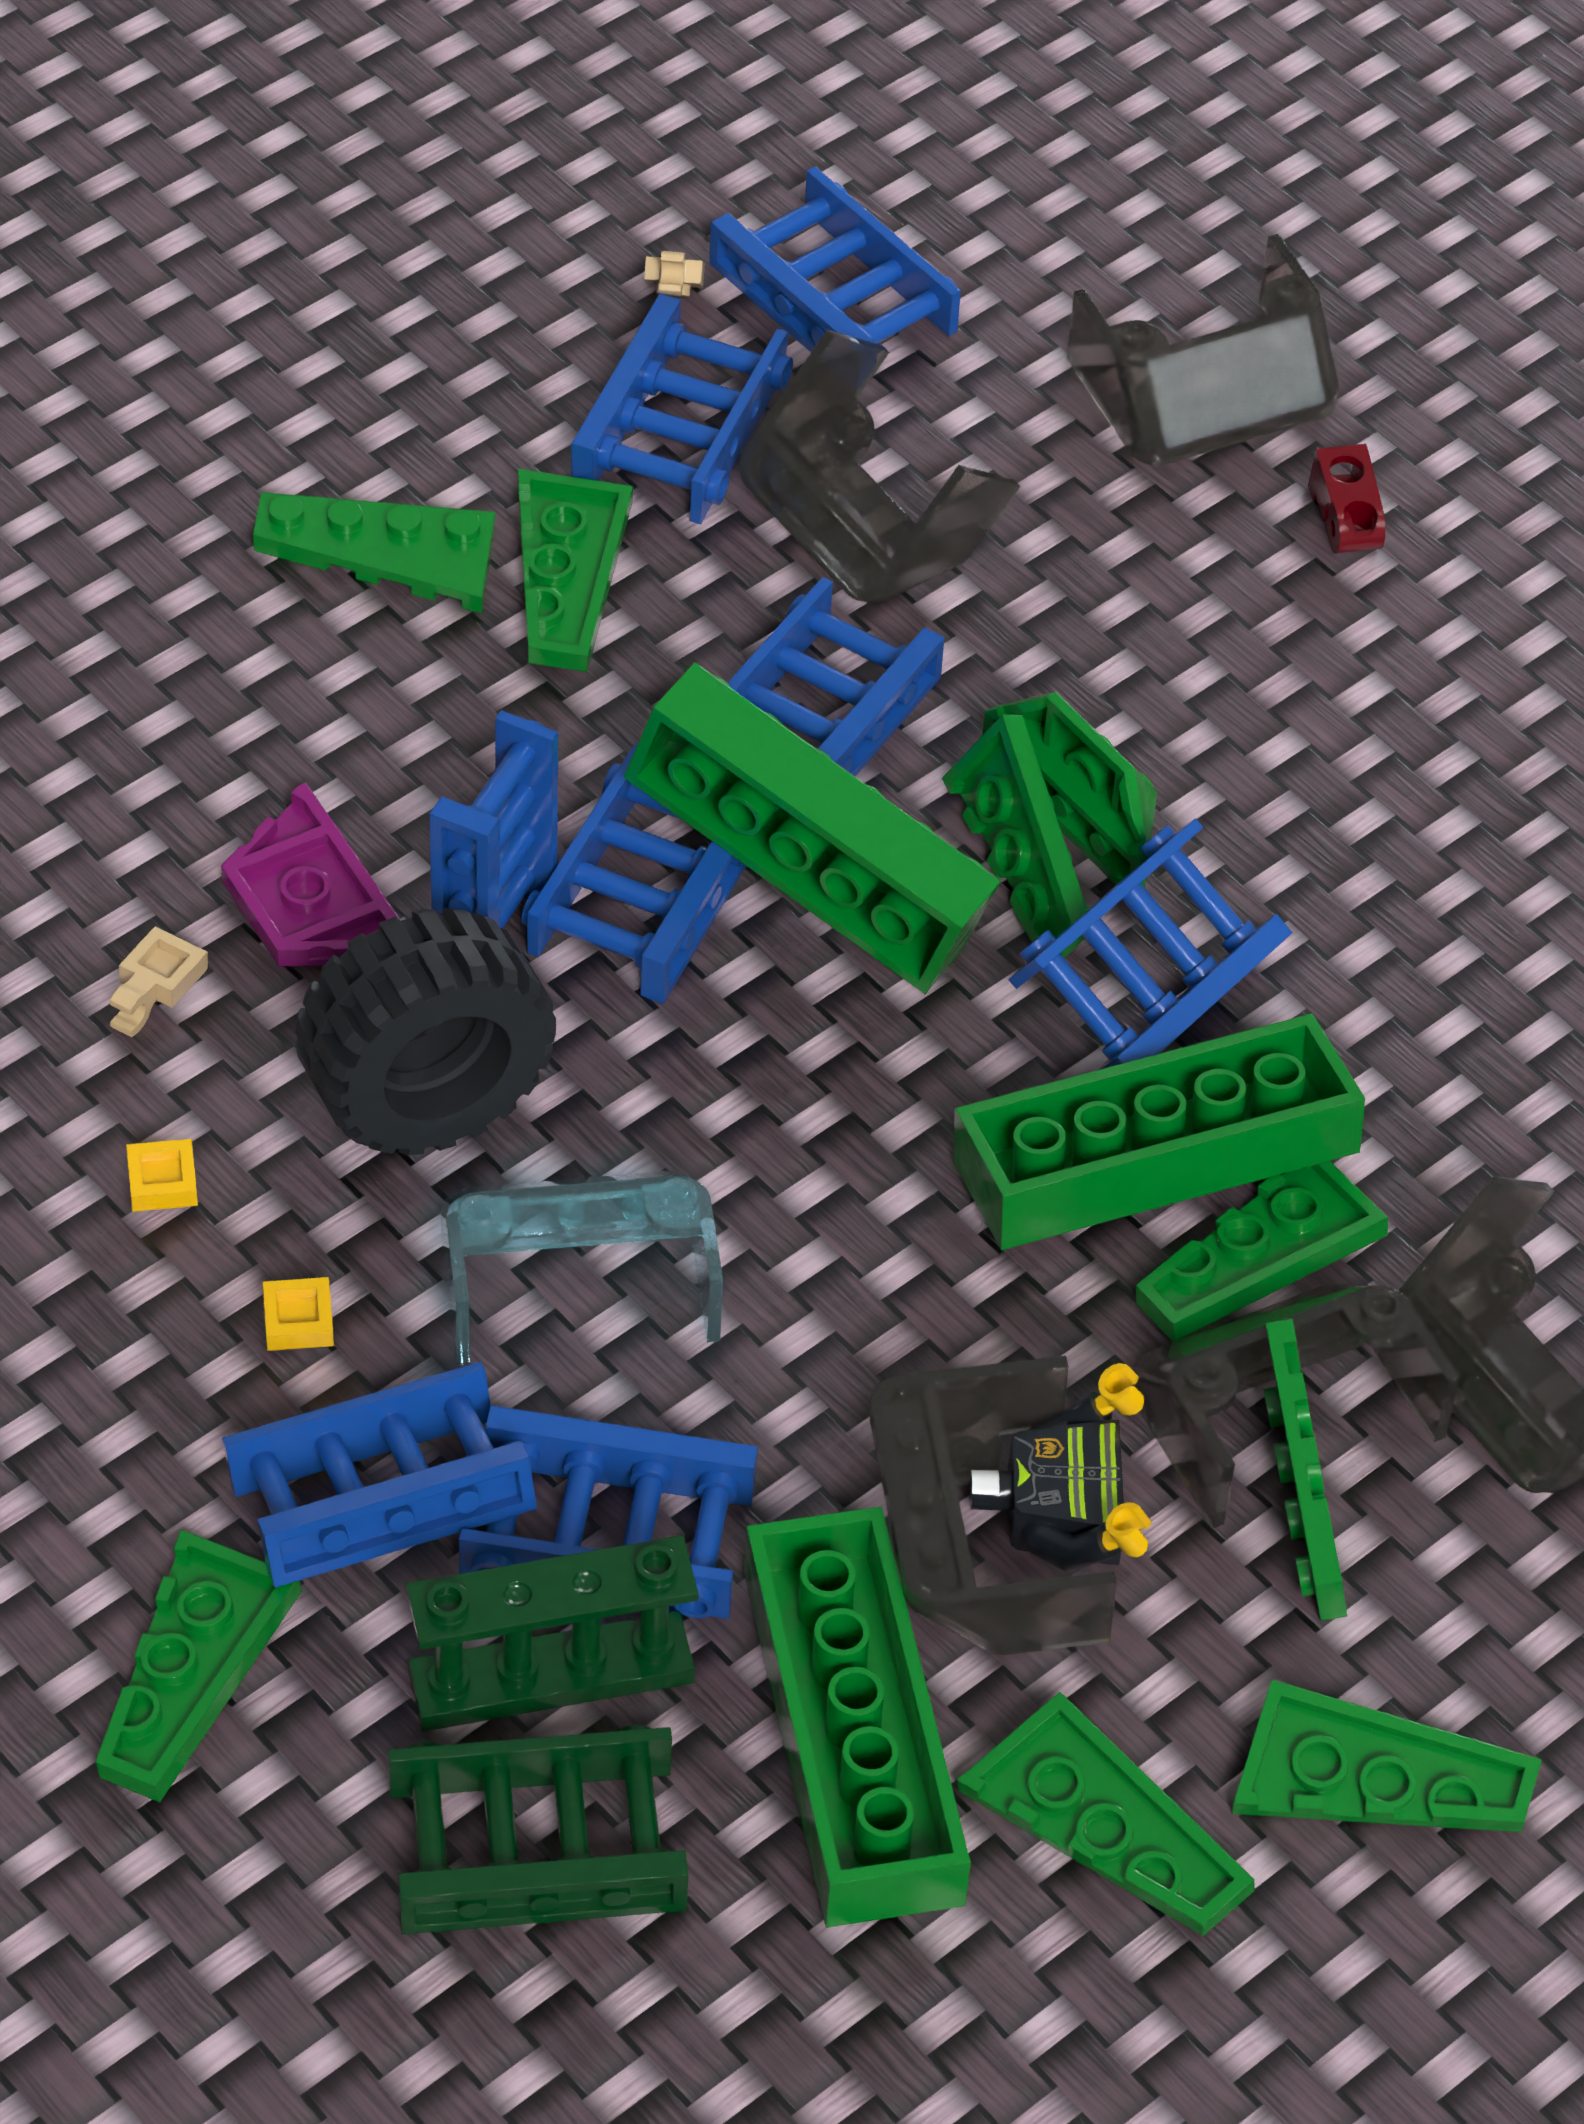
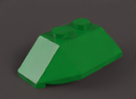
(1094, 790)

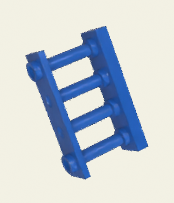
(799, 307)
(644, 373)
(878, 705)
(507, 838)
(684, 913)
(1203, 976)
(623, 1457)
(392, 1513)

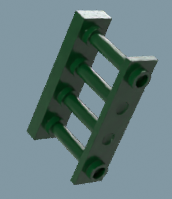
(554, 1668)
(547, 1891)

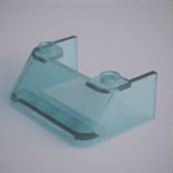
(579, 1215)

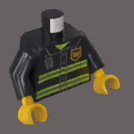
(1069, 1482)

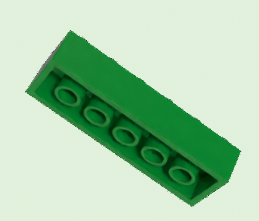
(810, 827)
(1157, 1131)
(855, 1718)

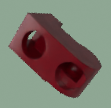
(1348, 501)

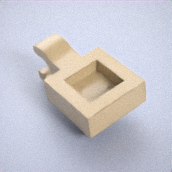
(674, 273)
(158, 970)

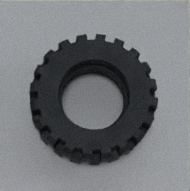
(397, 986)

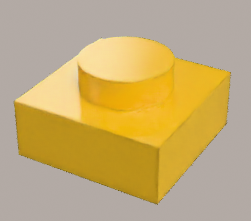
(162, 1175)
(298, 1313)

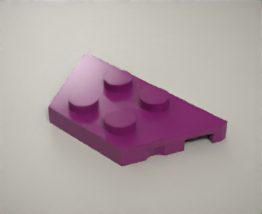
(304, 885)

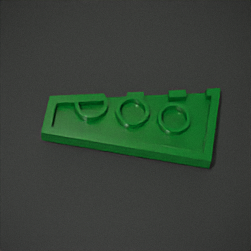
(408, 544)
(568, 560)
(1018, 820)
(1274, 1240)
(1300, 1463)
(202, 1641)
(1368, 1766)
(1099, 1808)

